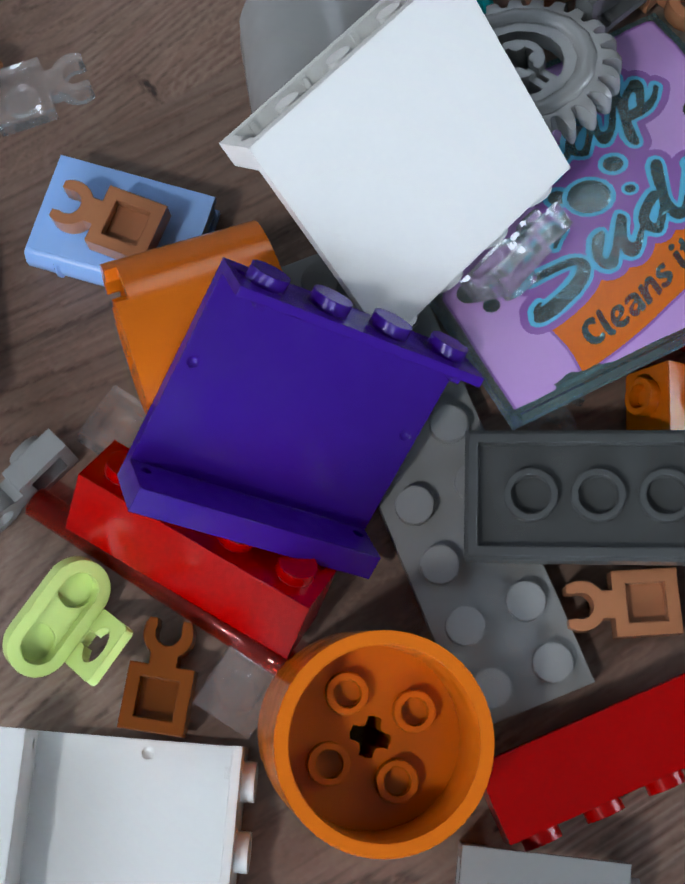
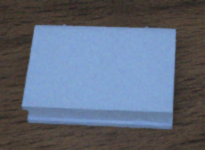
(68, 253)

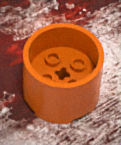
(164, 291)
(428, 753)

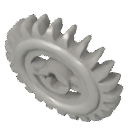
(587, 54)

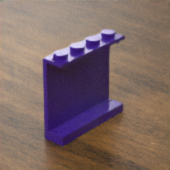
(287, 417)

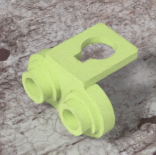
(63, 621)

